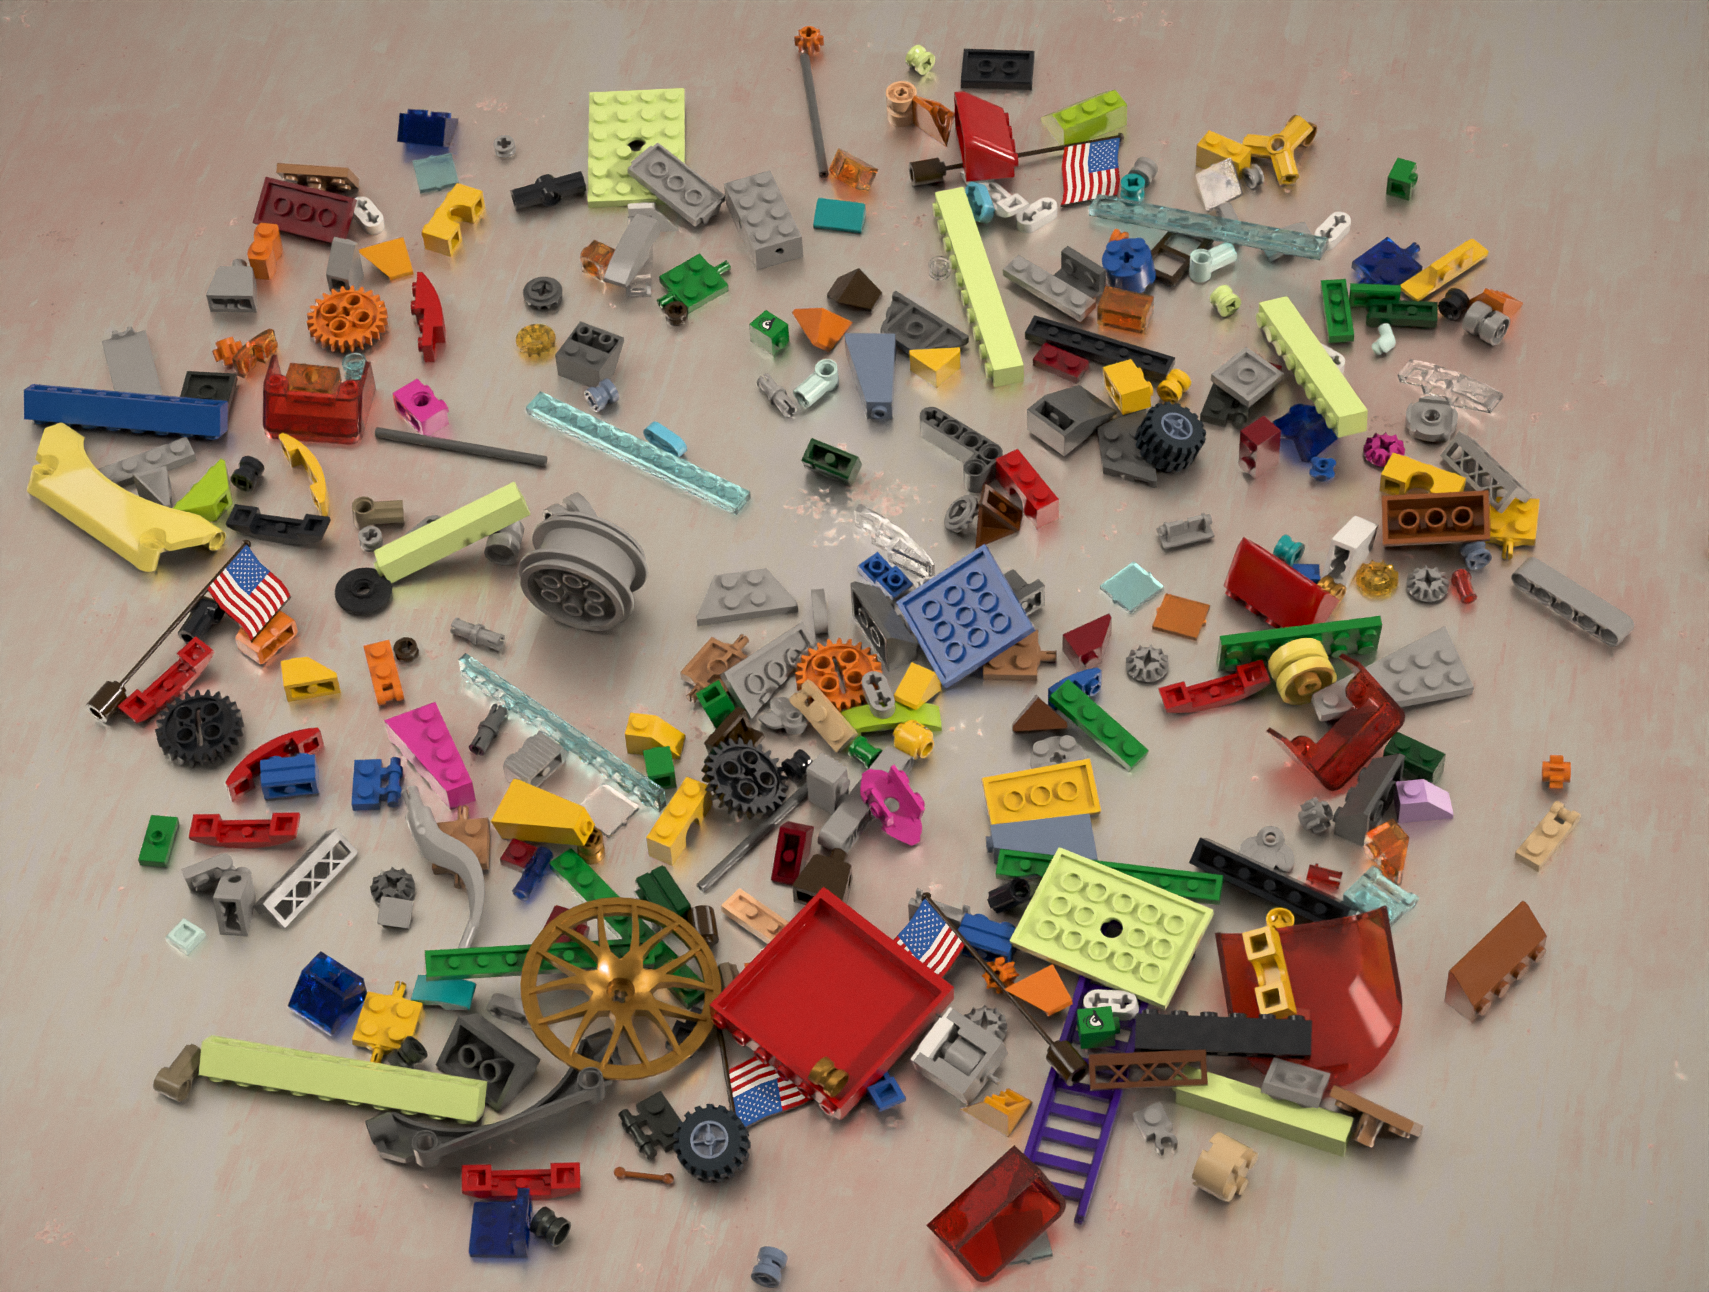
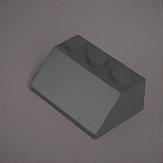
(883, 626)
(1369, 799)
(488, 1054)

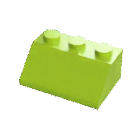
(1087, 118)

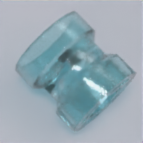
(353, 366)

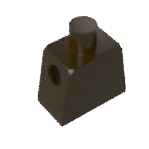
(825, 872)

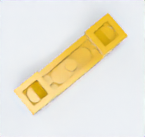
(299, 454)

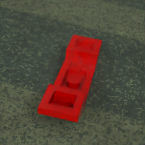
(171, 684)
(1216, 692)
(286, 745)
(257, 833)
(502, 1185)

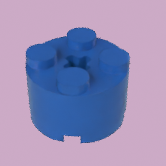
(1129, 264)

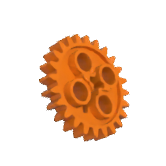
(347, 319)
(852, 665)

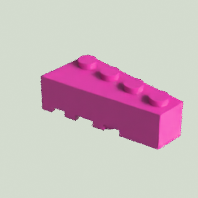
(431, 750)

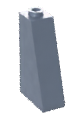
(873, 370)
(1044, 836)

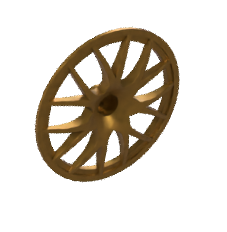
(621, 978)

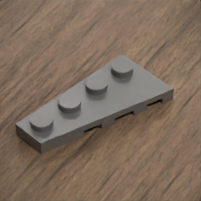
(761, 673)

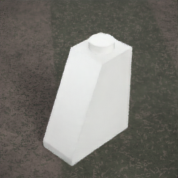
(1349, 550)

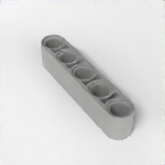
(1572, 601)
(853, 815)

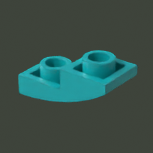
(447, 993)

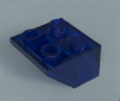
(426, 129)
(327, 993)

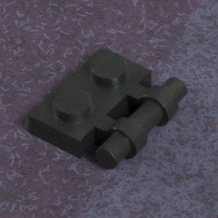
(1219, 409)
(659, 1118)

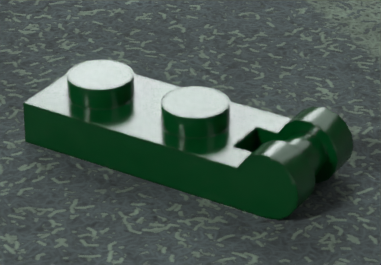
(1401, 313)

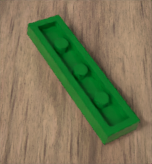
(1098, 725)

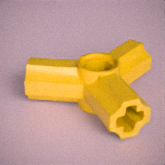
(1282, 160)

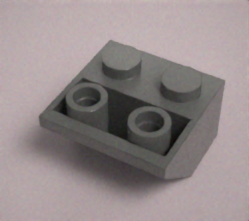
(589, 355)

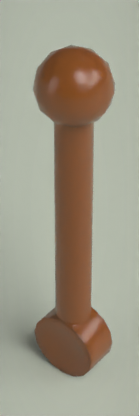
(620, 1174)

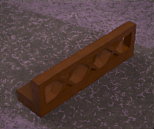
(1146, 1061)

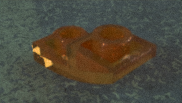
(257, 349)

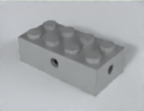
(763, 220)

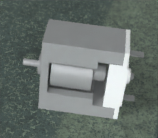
(967, 1061)

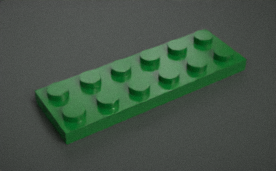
(1337, 637)

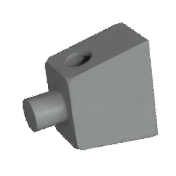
(233, 289)
(234, 889)

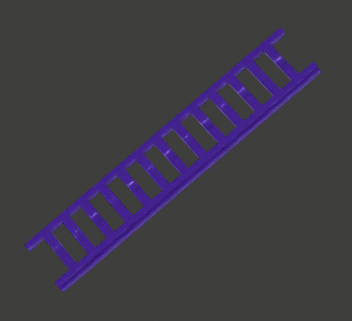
(1048, 1107)

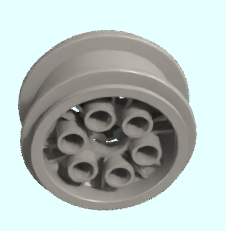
(583, 571)

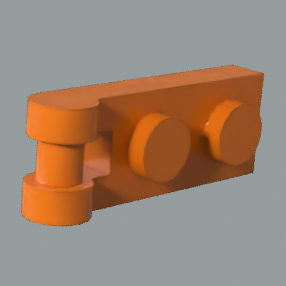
(383, 672)

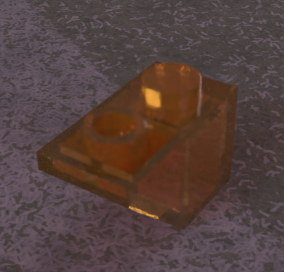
(852, 170)
(1388, 848)

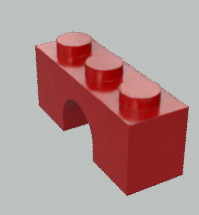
(1019, 477)

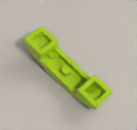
(864, 721)

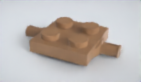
(1018, 661)
(710, 662)
(471, 832)

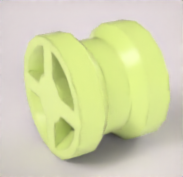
(920, 59)
(1225, 300)

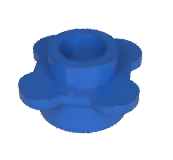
(1322, 468)

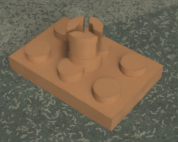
(318, 176)
(1373, 1117)

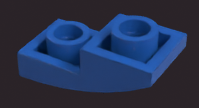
(882, 575)
(1087, 681)

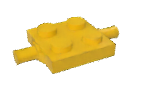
(1515, 525)
(386, 1022)

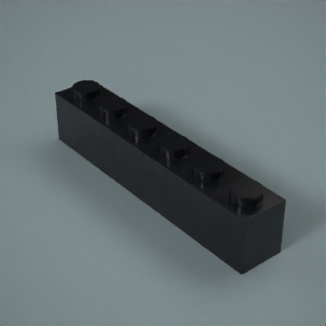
(1269, 882)
(1224, 1035)

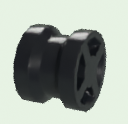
(1453, 303)
(796, 766)

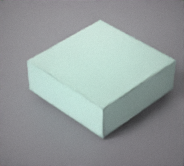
(185, 936)

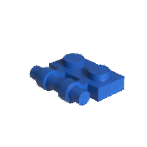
(367, 784)

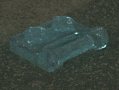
(1368, 897)

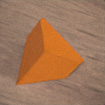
(932, 118)
(1498, 301)
(822, 326)
(1043, 990)

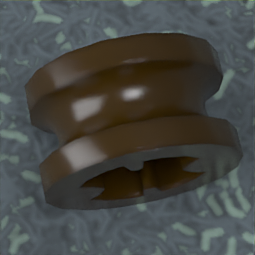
(672, 310)
(410, 644)

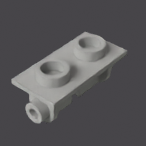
(1185, 532)

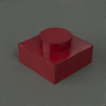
(517, 855)

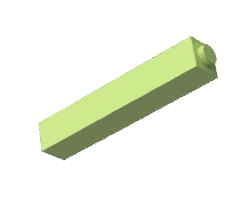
(451, 533)
(1257, 1110)

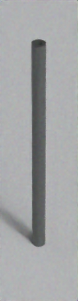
(814, 116)
(461, 446)
(753, 838)

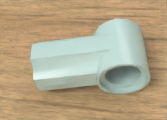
(1205, 261)
(822, 380)

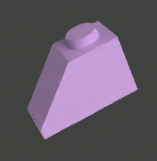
(1421, 802)

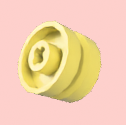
(1301, 670)

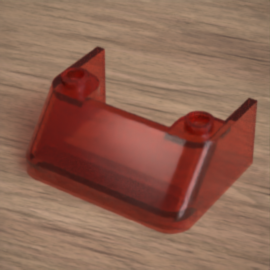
(313, 415)
(1353, 738)

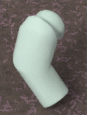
(1386, 341)

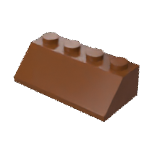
(1436, 518)
(1495, 962)

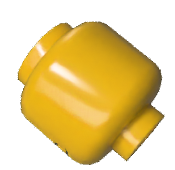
(913, 739)

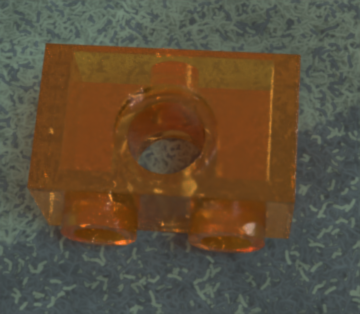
(313, 378)

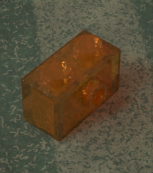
(1125, 310)

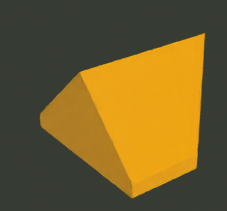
(389, 257)
(1001, 1111)

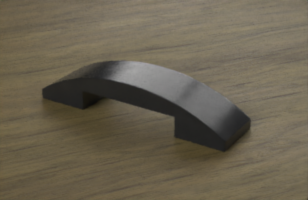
(277, 529)

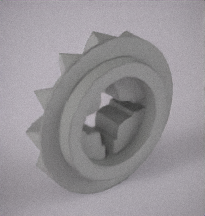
(961, 513)
(1418, 588)
(1157, 667)
(996, 1021)

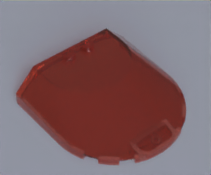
(1339, 979)

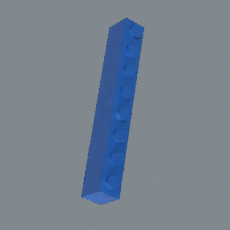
(126, 410)

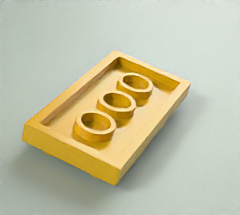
(1042, 793)

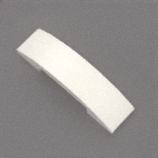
(1004, 203)

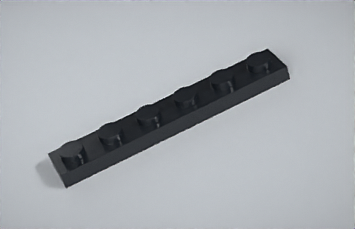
(1098, 347)

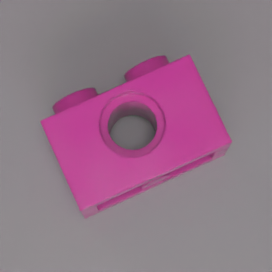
(421, 408)

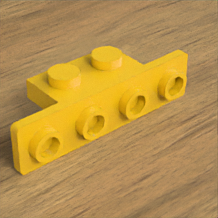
(1444, 270)

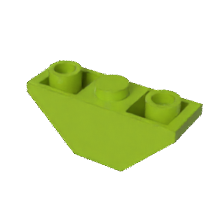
(209, 496)

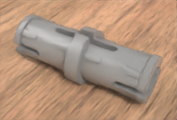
(777, 395)
(477, 634)

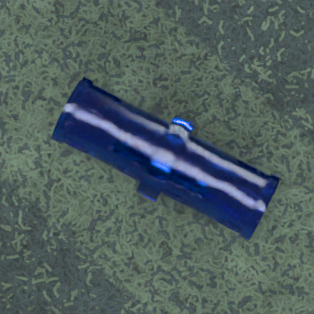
(532, 873)

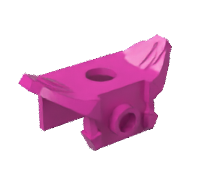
(906, 821)

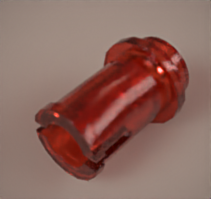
(1464, 587)
(1321, 876)

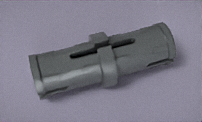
(488, 729)

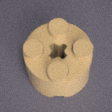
(1224, 1167)

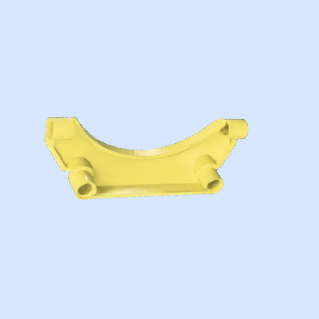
(106, 511)

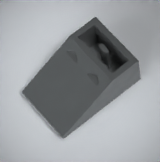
(1067, 417)

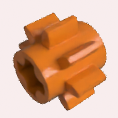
(809, 40)
(226, 350)
(1556, 772)
(1005, 972)

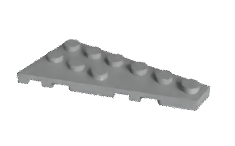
(1411, 676)

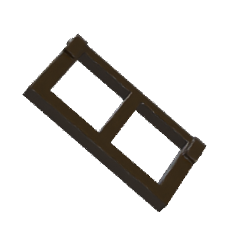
(1162, 247)

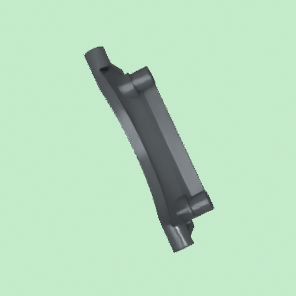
(408, 1140)

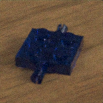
(1387, 264)

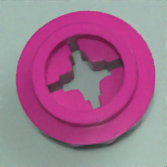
(1379, 456)

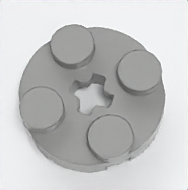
(1427, 430)
(1055, 747)

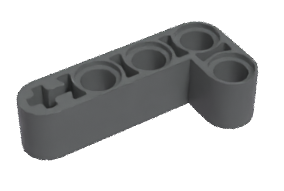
(963, 444)

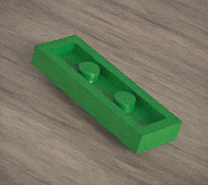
(1337, 310)

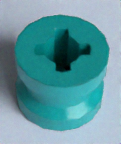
(1132, 187)
(1289, 550)

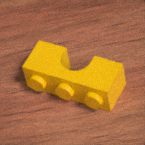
(443, 231)
(1404, 474)
(669, 833)
(1267, 958)

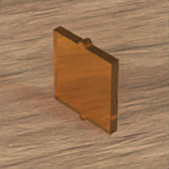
(1181, 617)

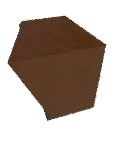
(996, 517)
(1038, 716)

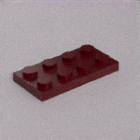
(304, 210)

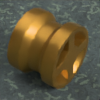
(1333, 588)

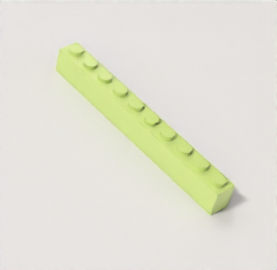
(978, 287)
(343, 1079)

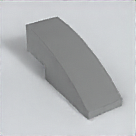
(632, 250)

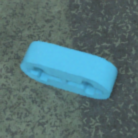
(980, 202)
(664, 439)

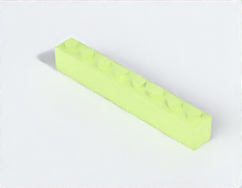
(1312, 367)

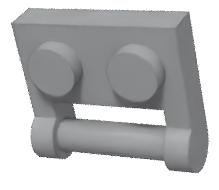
(203, 874)

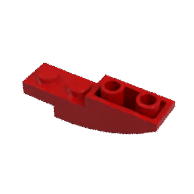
(428, 316)

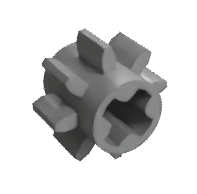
(1315, 815)

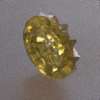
(535, 332)
(1377, 586)

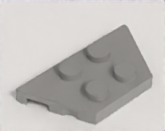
(744, 597)

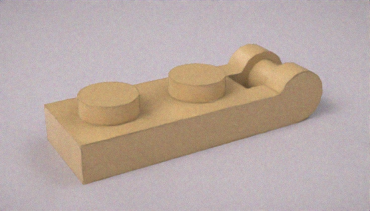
(824, 716)
(1547, 836)

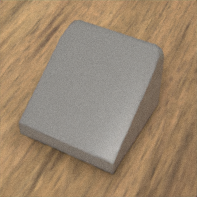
(395, 912)

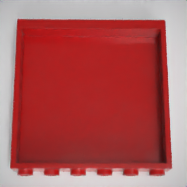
(831, 992)

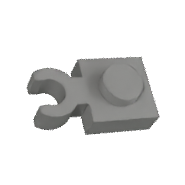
(1155, 1125)

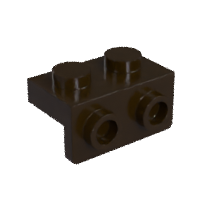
(734, 727)

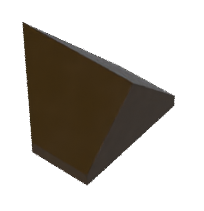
(855, 290)

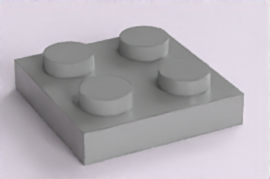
(1247, 377)
(1295, 1083)

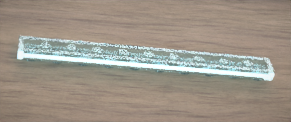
(1209, 227)
(638, 453)
(566, 735)

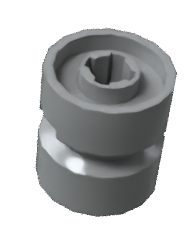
(1489, 324)
(504, 544)

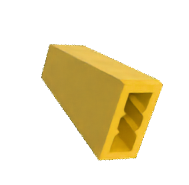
(541, 816)

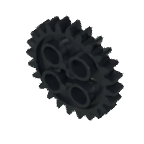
(179, 728)
(744, 779)

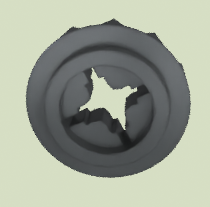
(536, 287)
(404, 883)

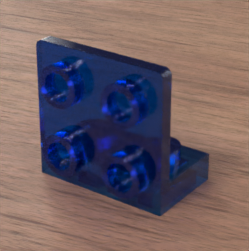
(1306, 430)
(502, 1227)

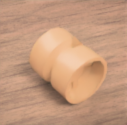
(899, 103)

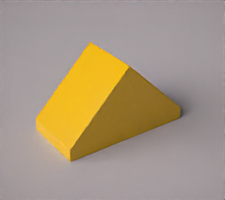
(935, 364)
(917, 686)

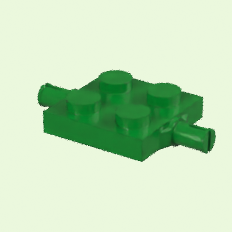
(693, 283)

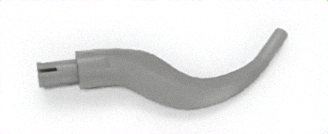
(447, 853)

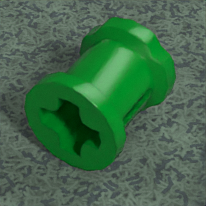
(864, 751)

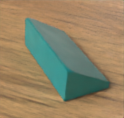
(839, 215)

